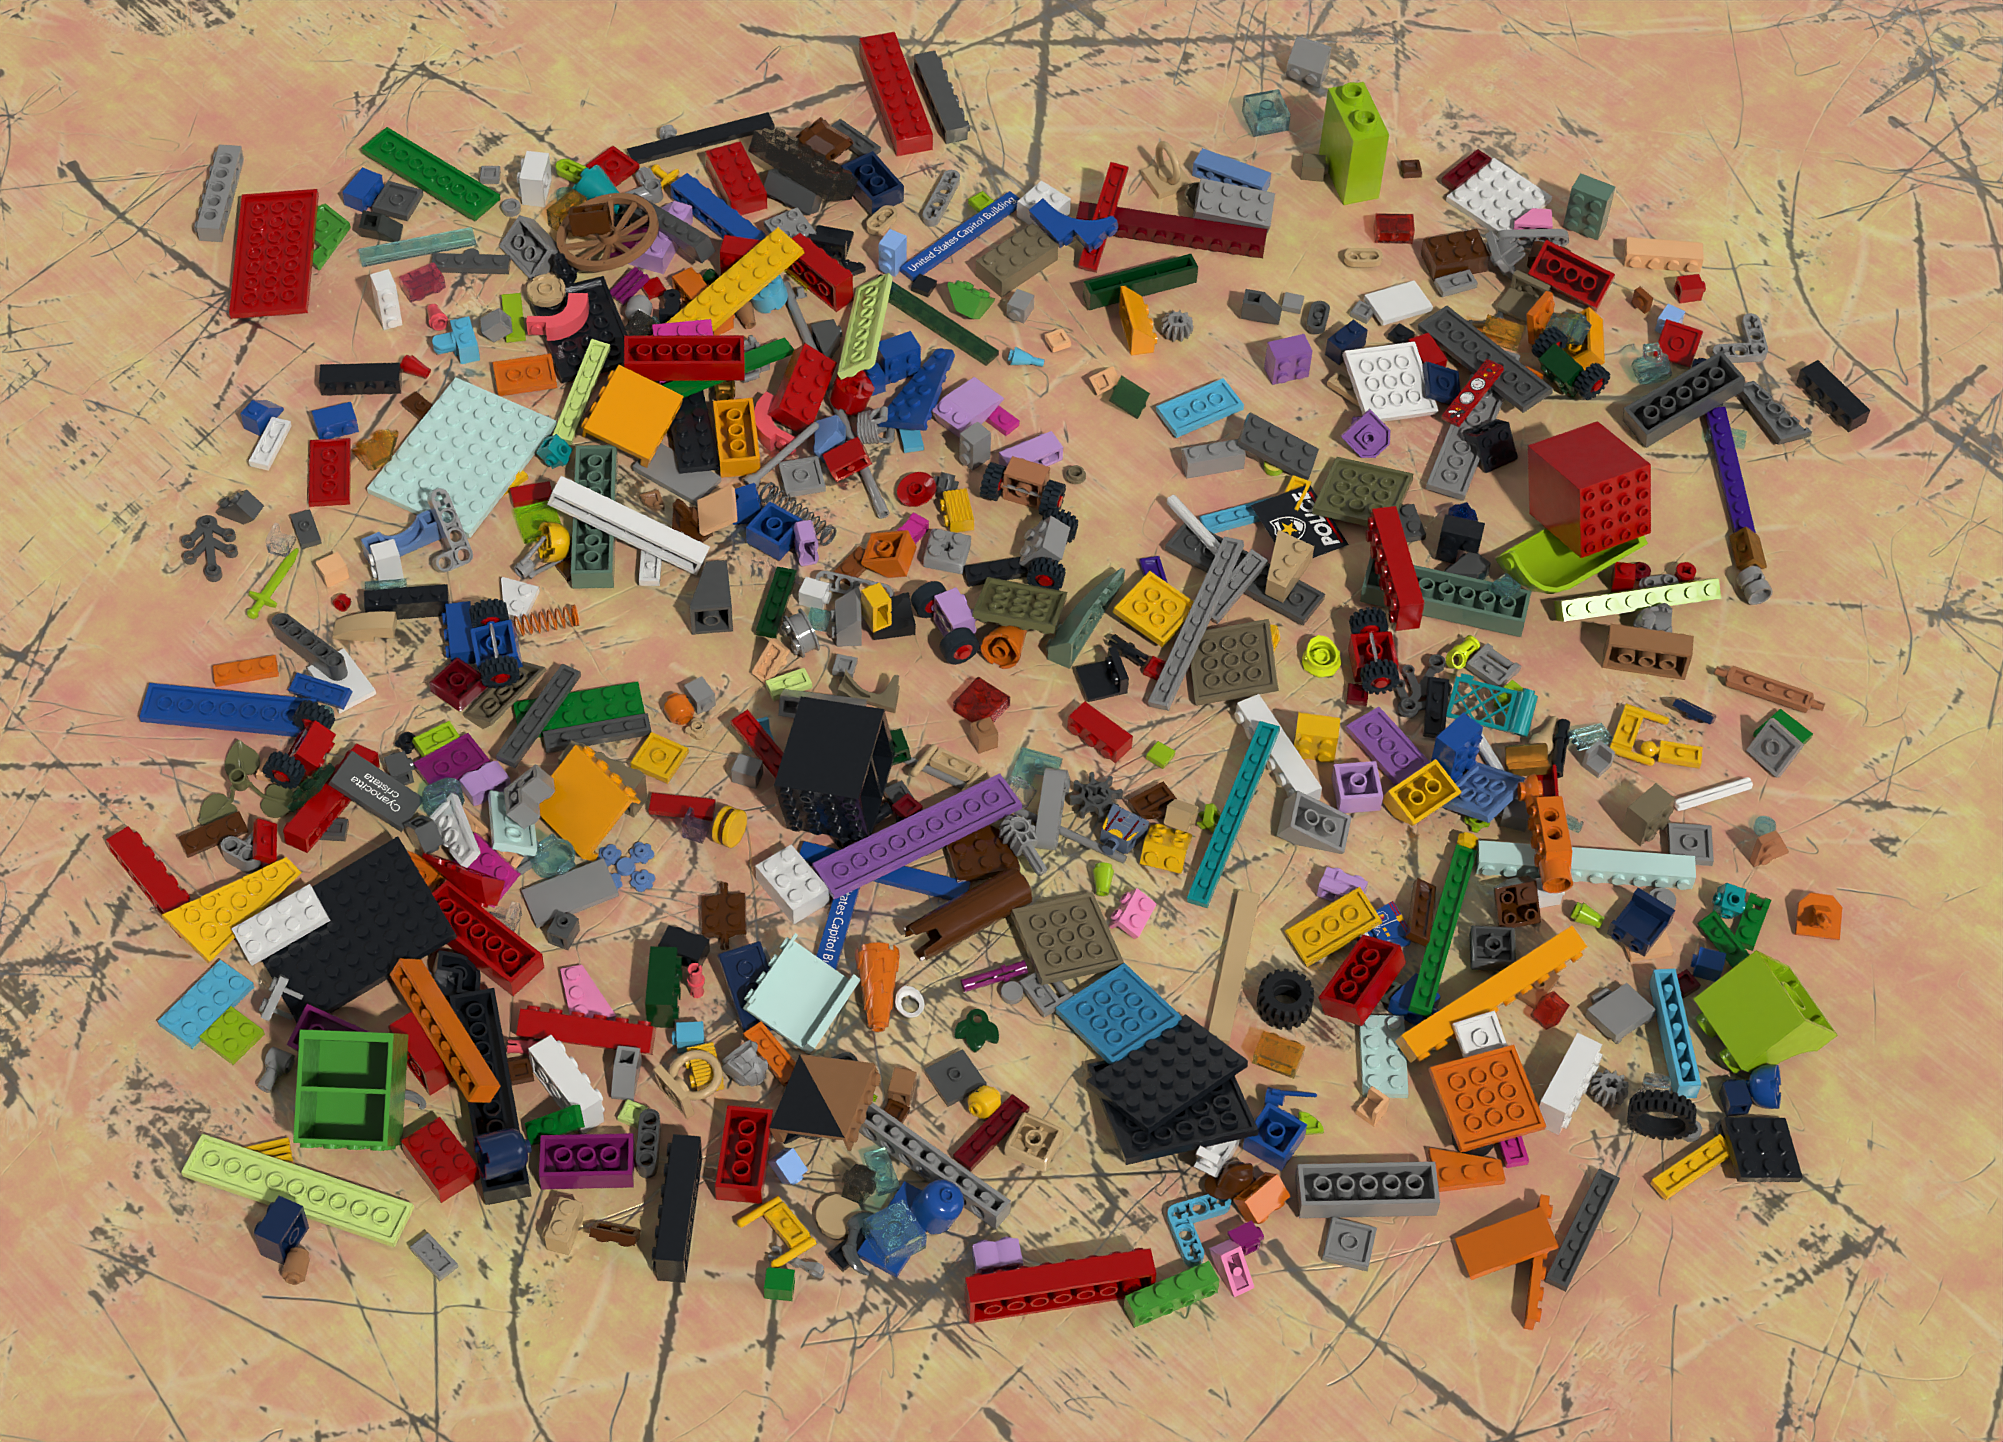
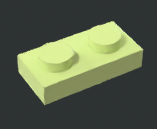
(793, 680)

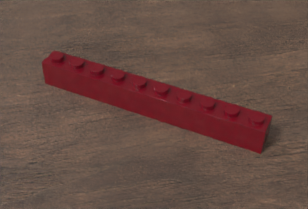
(1184, 231)

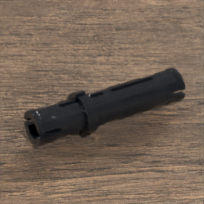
(1560, 742)

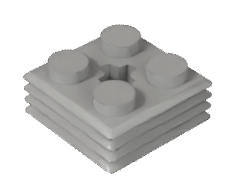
(947, 551)

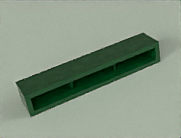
(1142, 280)

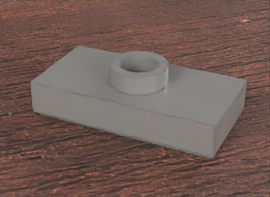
(434, 1257)

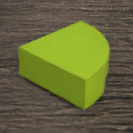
(1313, 1125)

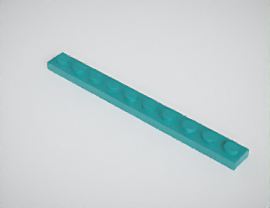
(1233, 814)

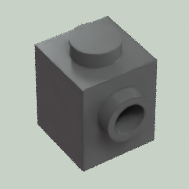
(400, 767)
(563, 930)

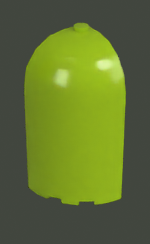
(1549, 566)

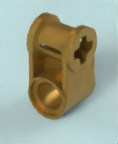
(725, 390)

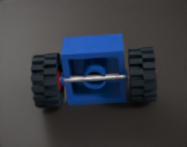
(495, 643)

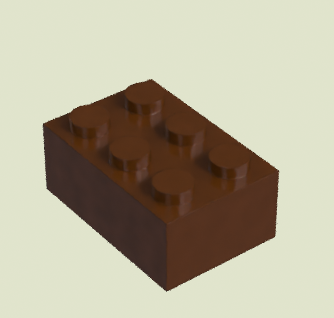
(1455, 253)

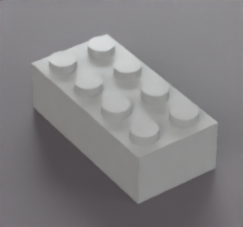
(1233, 204)

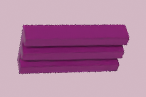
(627, 284)

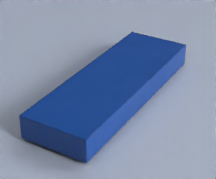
(321, 690)

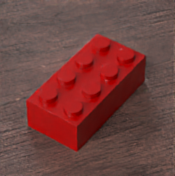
(736, 178)
(1571, 275)
(827, 277)
(802, 388)
(1362, 980)
(744, 1154)

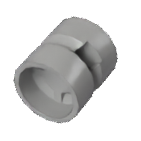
(1754, 585)

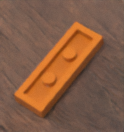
(245, 671)
(778, 1059)

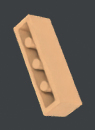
(1663, 254)

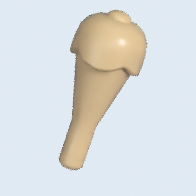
(1546, 734)

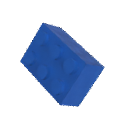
(1458, 746)

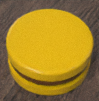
(729, 826)

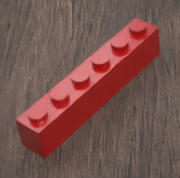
(322, 809)
(146, 871)
(585, 1031)

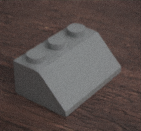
(530, 247)

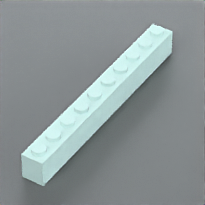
(1592, 865)

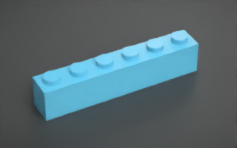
(1675, 1033)

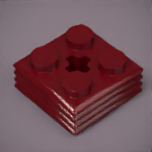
(457, 684)

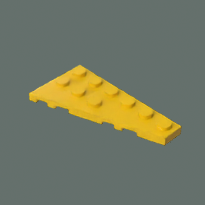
(209, 919)

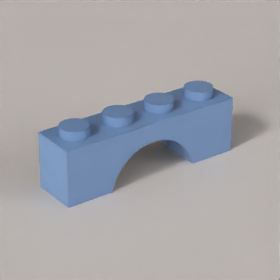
(419, 534)

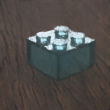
(1266, 113)
(894, 1233)

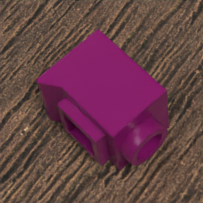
(1247, 1236)

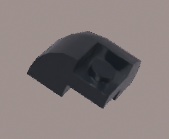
(455, 974)

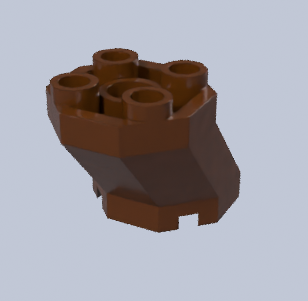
(825, 139)

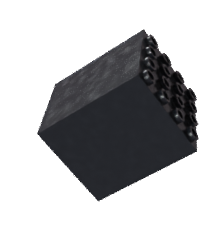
(834, 768)

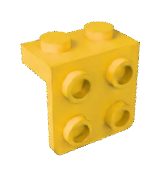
(1165, 848)

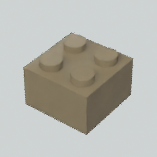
(1648, 815)

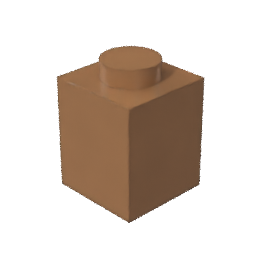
(984, 735)
(902, 1085)

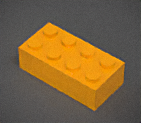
(736, 437)

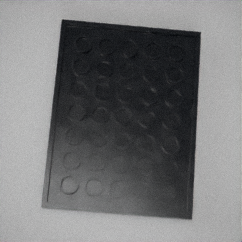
(376, 916)

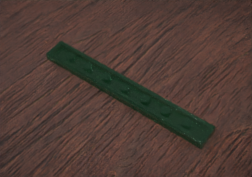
(941, 324)

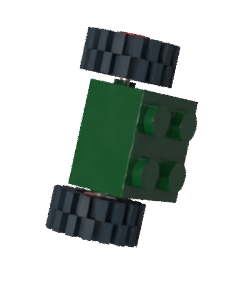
(1564, 369)

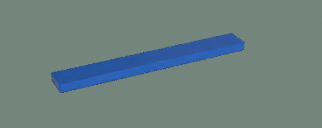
(903, 877)

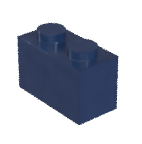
(1349, 337)

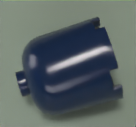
(501, 1152)

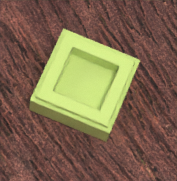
(630, 1113)

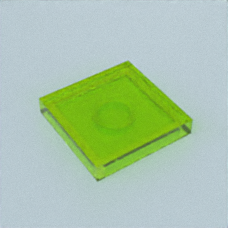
(531, 517)

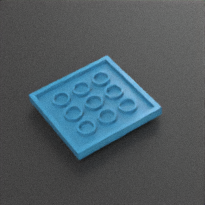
(1118, 1014)

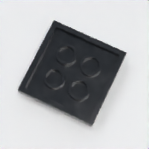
(1761, 1149)

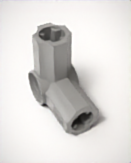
(650, 186)

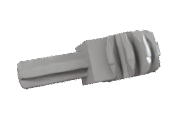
(1022, 840)

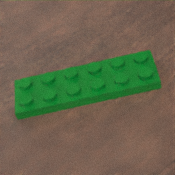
(590, 706)

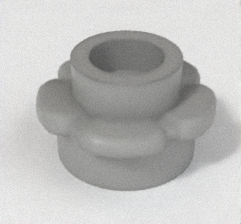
(667, 131)

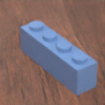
(1227, 170)

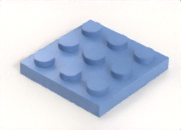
(1484, 792)

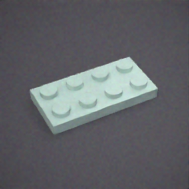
(506, 833)
(1381, 1058)

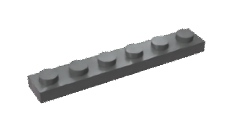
(538, 716)
(1582, 1230)

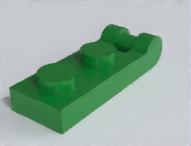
(1752, 921)

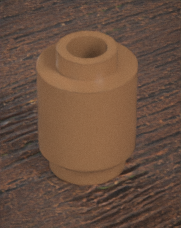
(296, 1266)

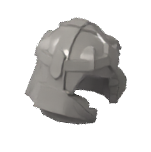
(1655, 618)
(745, 1065)

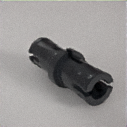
(1128, 650)

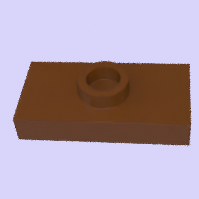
(417, 405)

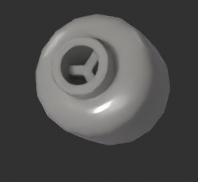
(636, 303)

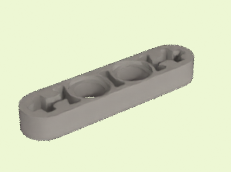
(942, 198)
(1559, 236)
(855, 582)

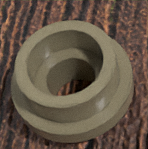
(1076, 474)

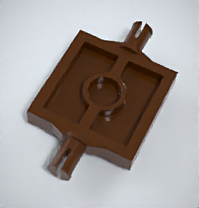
(724, 915)

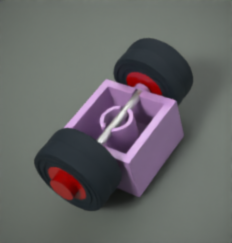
(951, 617)

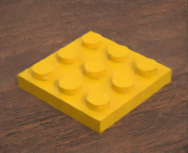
(1154, 608)

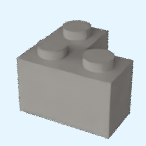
(526, 794)

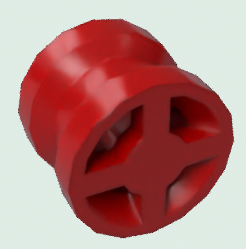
(1685, 572)

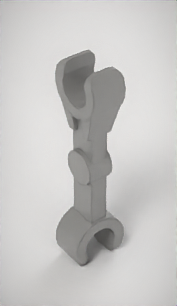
(813, 1268)

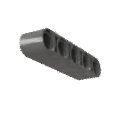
(310, 646)

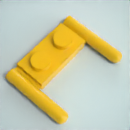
(1628, 729)
(785, 1225)

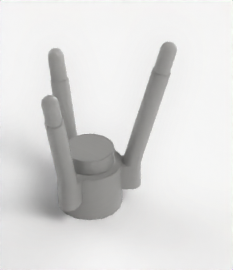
(525, 566)

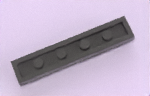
(598, 732)

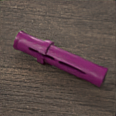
(1018, 969)

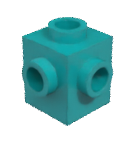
(555, 451)
(1729, 901)

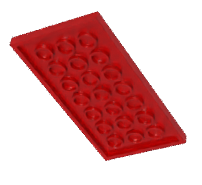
(274, 254)

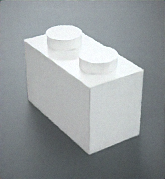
(385, 561)

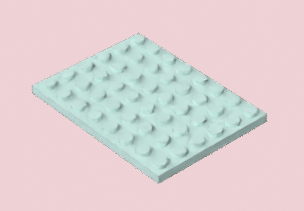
(469, 447)

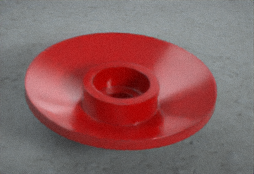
(912, 484)

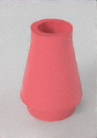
(437, 318)

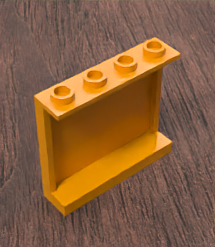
(632, 414)
(585, 801)

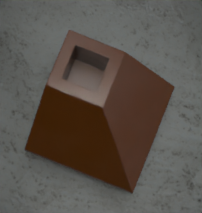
(1517, 902)

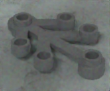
(208, 525)
(1418, 690)

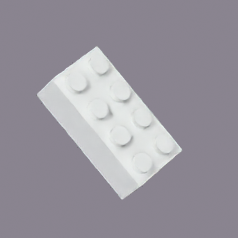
(565, 1082)
(1570, 1083)

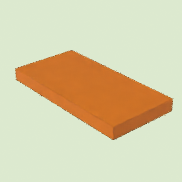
(1506, 1243)

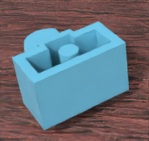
(460, 341)

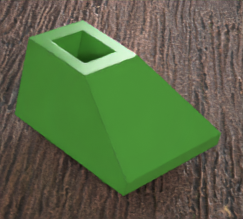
(969, 300)

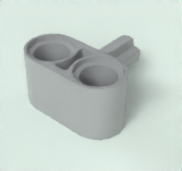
(241, 853)

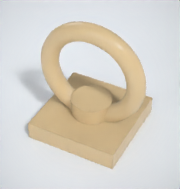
(1165, 177)
(676, 1088)

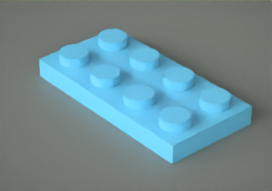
(1199, 408)
(205, 1003)

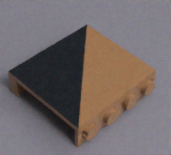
(826, 1099)

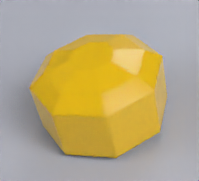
(1467, 840)

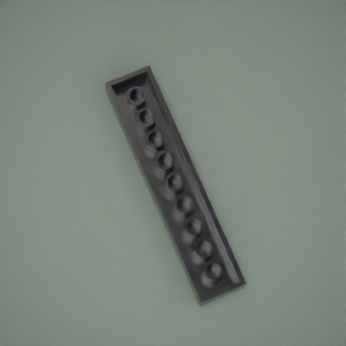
(481, 1020)

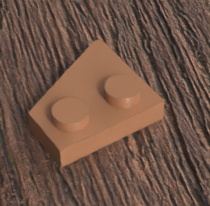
(1767, 848)

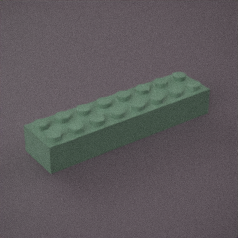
(592, 548)
(1458, 600)

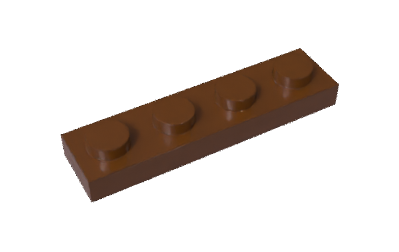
(1421, 912)

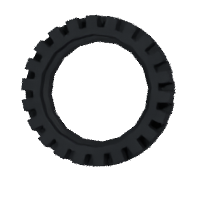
(1661, 1102)

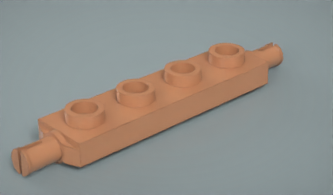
(1769, 689)

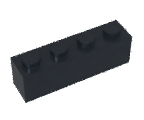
(360, 379)
(1833, 396)
(409, 601)

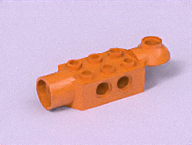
(1549, 836)

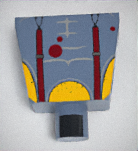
(1122, 831)

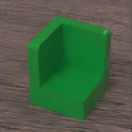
(779, 1284)

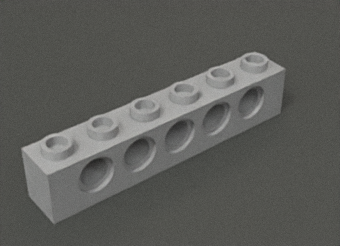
(219, 193)

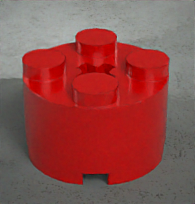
(851, 393)

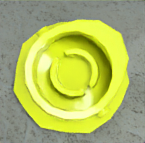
(1321, 657)

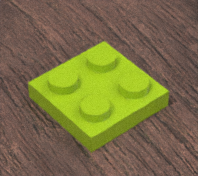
(232, 1035)

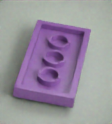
(1387, 745)

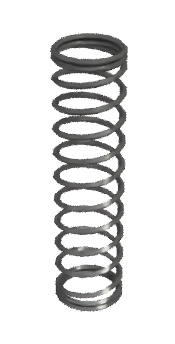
(827, 529)

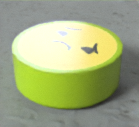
(1271, 470)

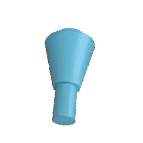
(1020, 357)

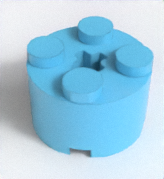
(771, 296)

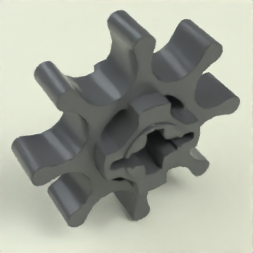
(1095, 796)

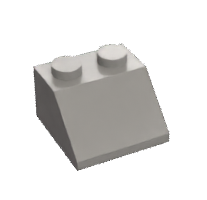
(1308, 61)
(848, 619)

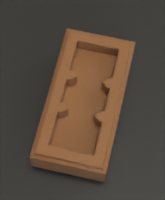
(1533, 996)

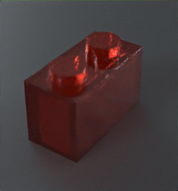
(1394, 228)

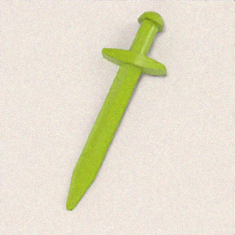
(264, 597)

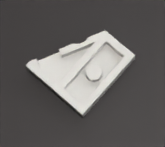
(518, 597)

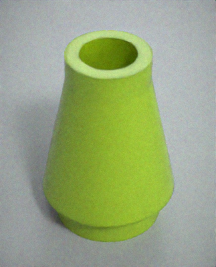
(1103, 877)
(1586, 915)

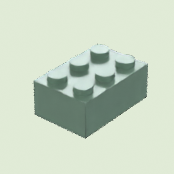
(1589, 206)

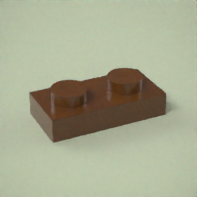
(609, 1232)

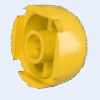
(556, 543)

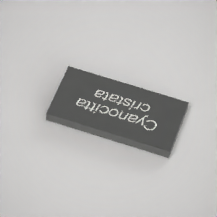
(376, 791)

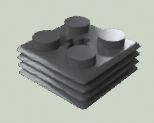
(1487, 937)

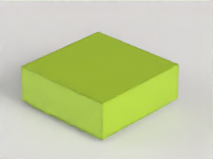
(980, 201)
(1160, 755)

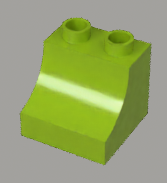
(1762, 1014)

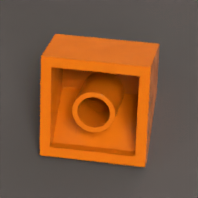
(889, 553)

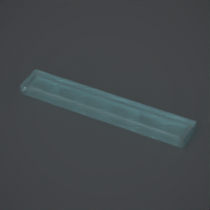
(417, 247)

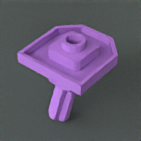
(1367, 435)

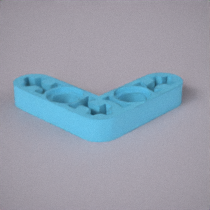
(1186, 1224)

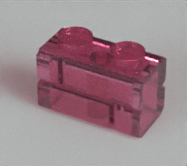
(422, 282)

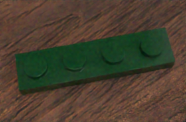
(776, 602)

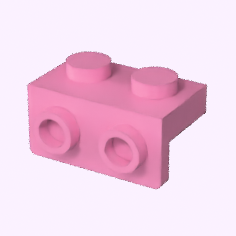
(1132, 912)

